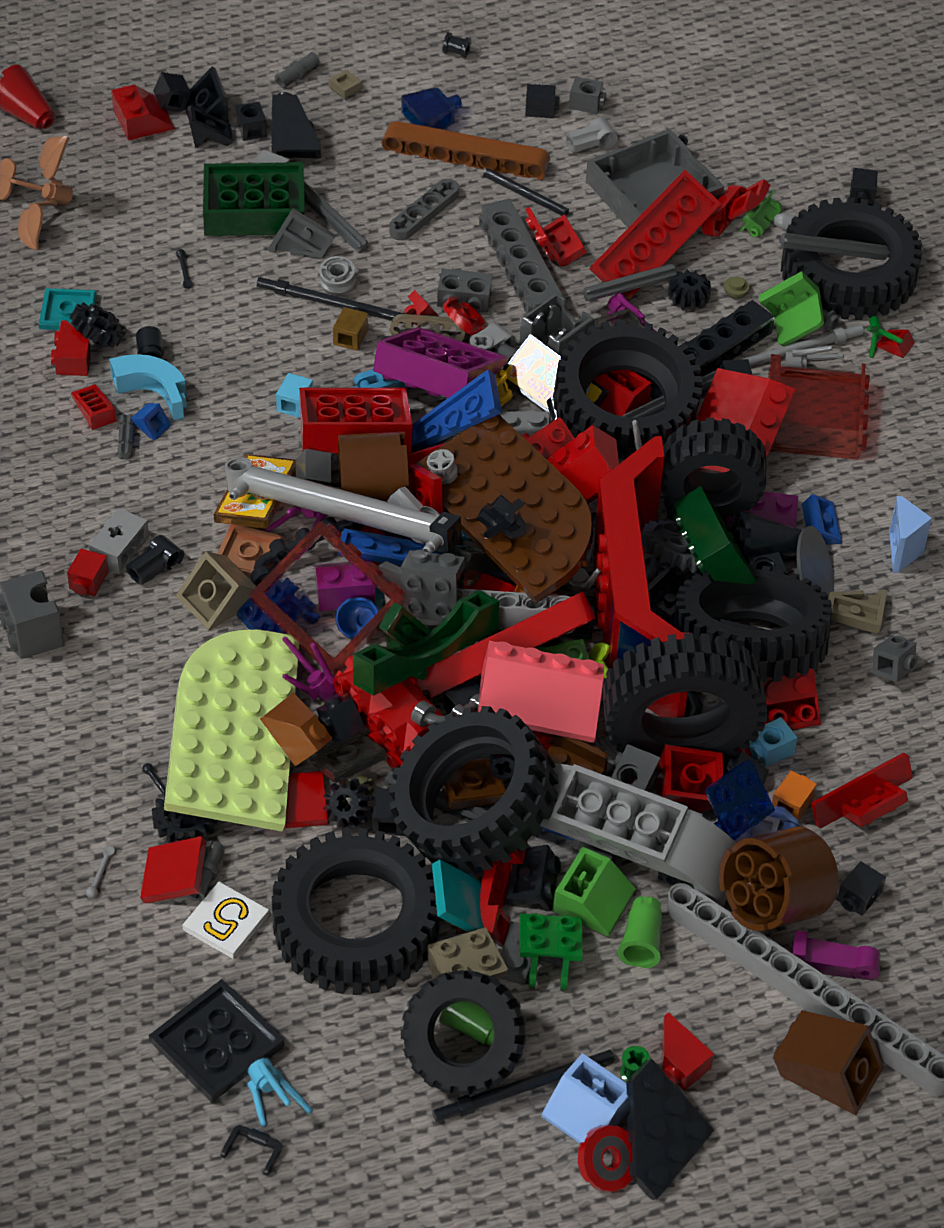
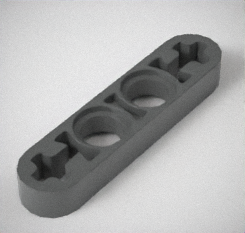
(420, 207)

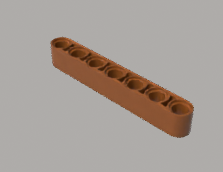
(466, 149)

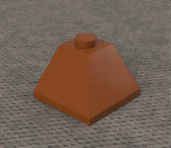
(296, 729)

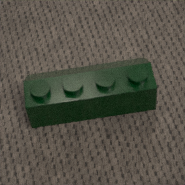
(711, 539)

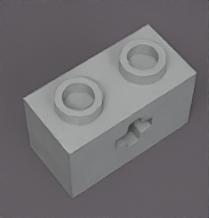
(120, 539)

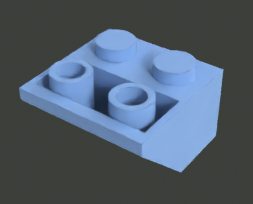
(586, 1099)

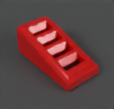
(98, 415)

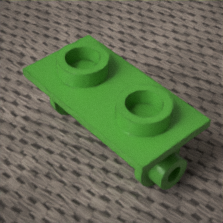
(756, 221)

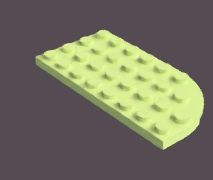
(220, 750)

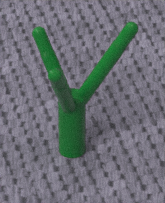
(877, 331)

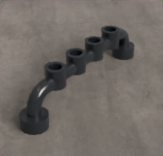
(280, 549)

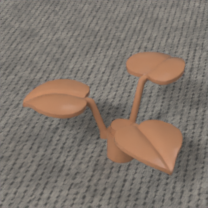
(54, 192)

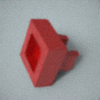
(419, 306)

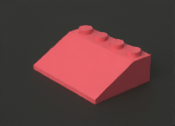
(543, 689)

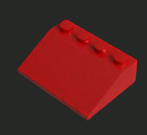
(749, 400)
(351, 411)

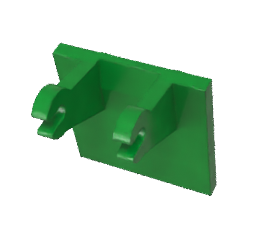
(552, 938)

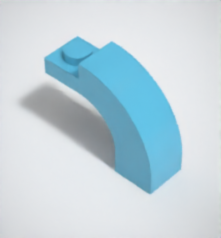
(152, 374)

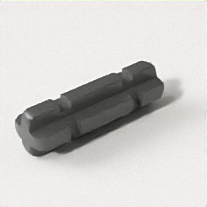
(126, 437)

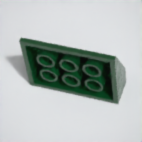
(250, 197)

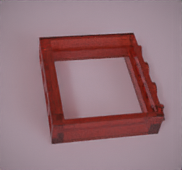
(353, 555)

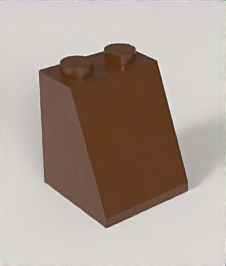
(830, 1059)

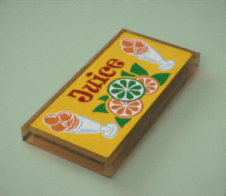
(250, 508)

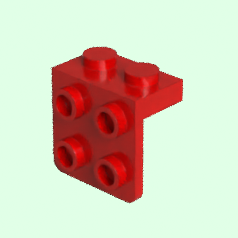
(559, 238)

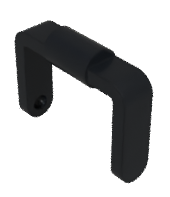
(257, 1137)

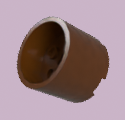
(373, 464)
(779, 878)

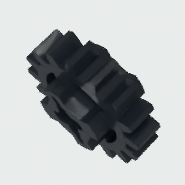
(97, 324)
(181, 826)

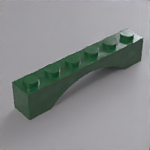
(468, 622)

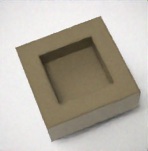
(345, 83)

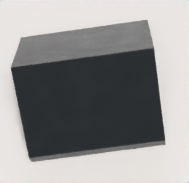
(209, 96)

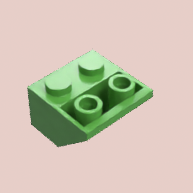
(594, 892)

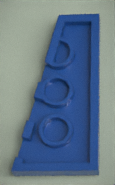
(464, 409)

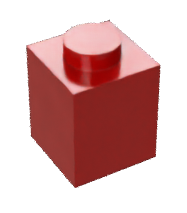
(87, 572)

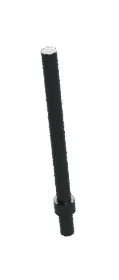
(283, 287)
(465, 1105)

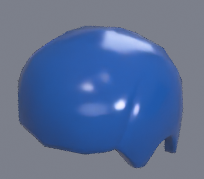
(354, 615)

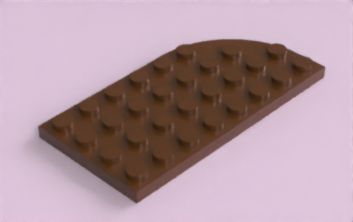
(558, 522)

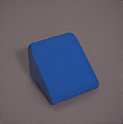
(152, 420)

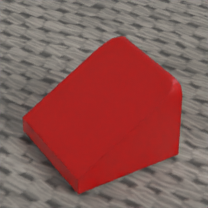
(895, 348)

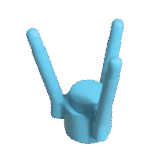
(267, 1079)

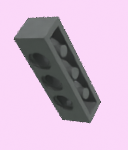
(636, 764)

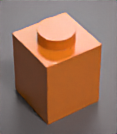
(795, 794)

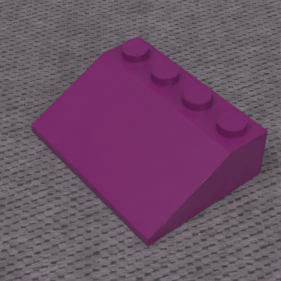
(433, 361)

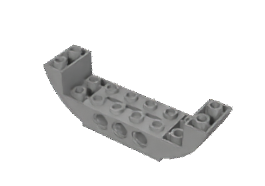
(639, 827)

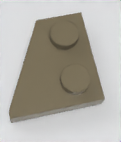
(858, 609)

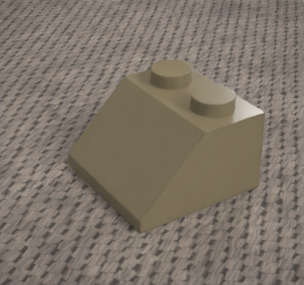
(215, 590)

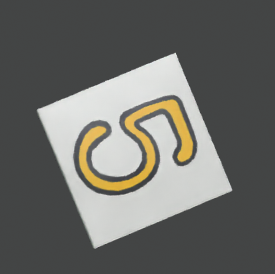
(225, 920)

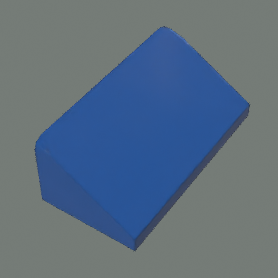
(822, 515)

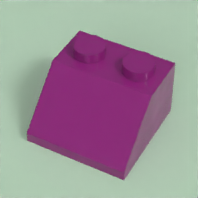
(340, 582)

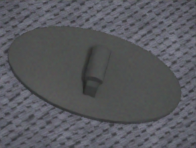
(814, 559)

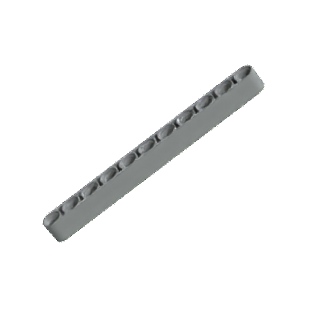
(800, 974)

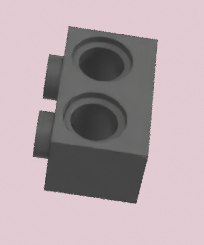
(467, 286)

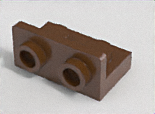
(573, 751)

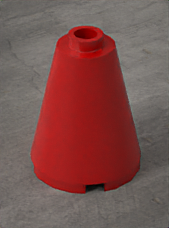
(23, 98)

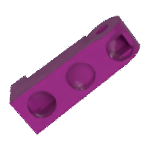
(837, 958)

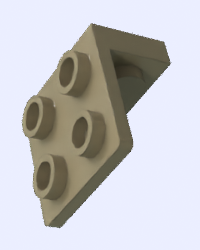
(467, 952)

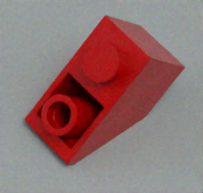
(71, 352)

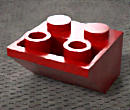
(626, 391)
(793, 700)

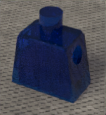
(430, 108)

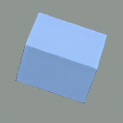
(907, 533)

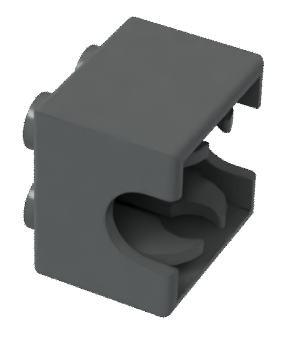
(553, 324)
(29, 615)

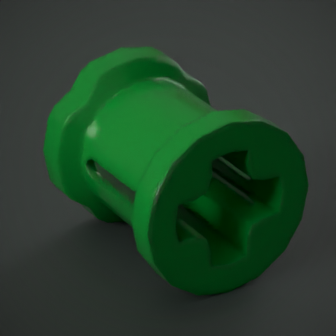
(631, 1060)

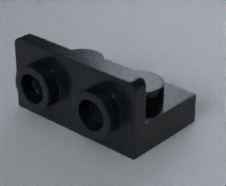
(535, 878)

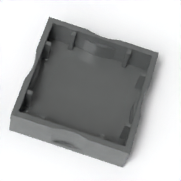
(638, 174)

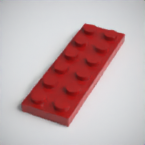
(657, 231)

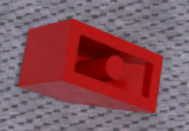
(683, 1055)

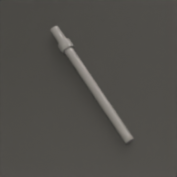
(835, 336)

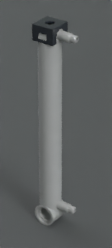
(439, 532)

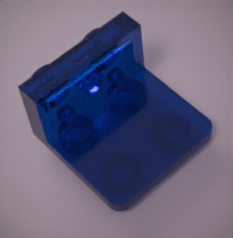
(285, 596)
(739, 800)

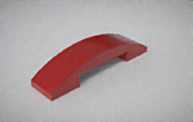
(493, 894)

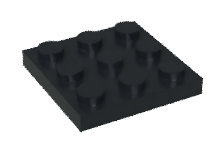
(216, 1040)

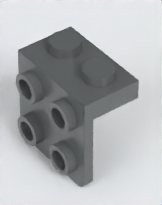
(430, 583)

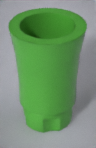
(642, 934)
(470, 1020)

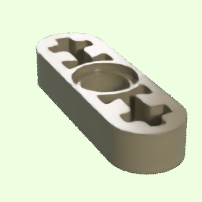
(420, 320)

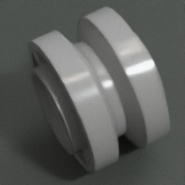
(337, 275)

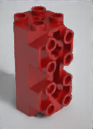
(386, 713)

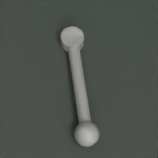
(108, 852)

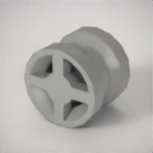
(443, 464)

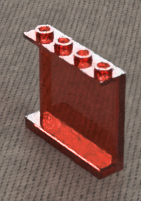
(824, 411)

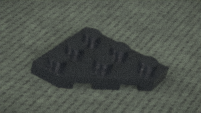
(661, 1128)

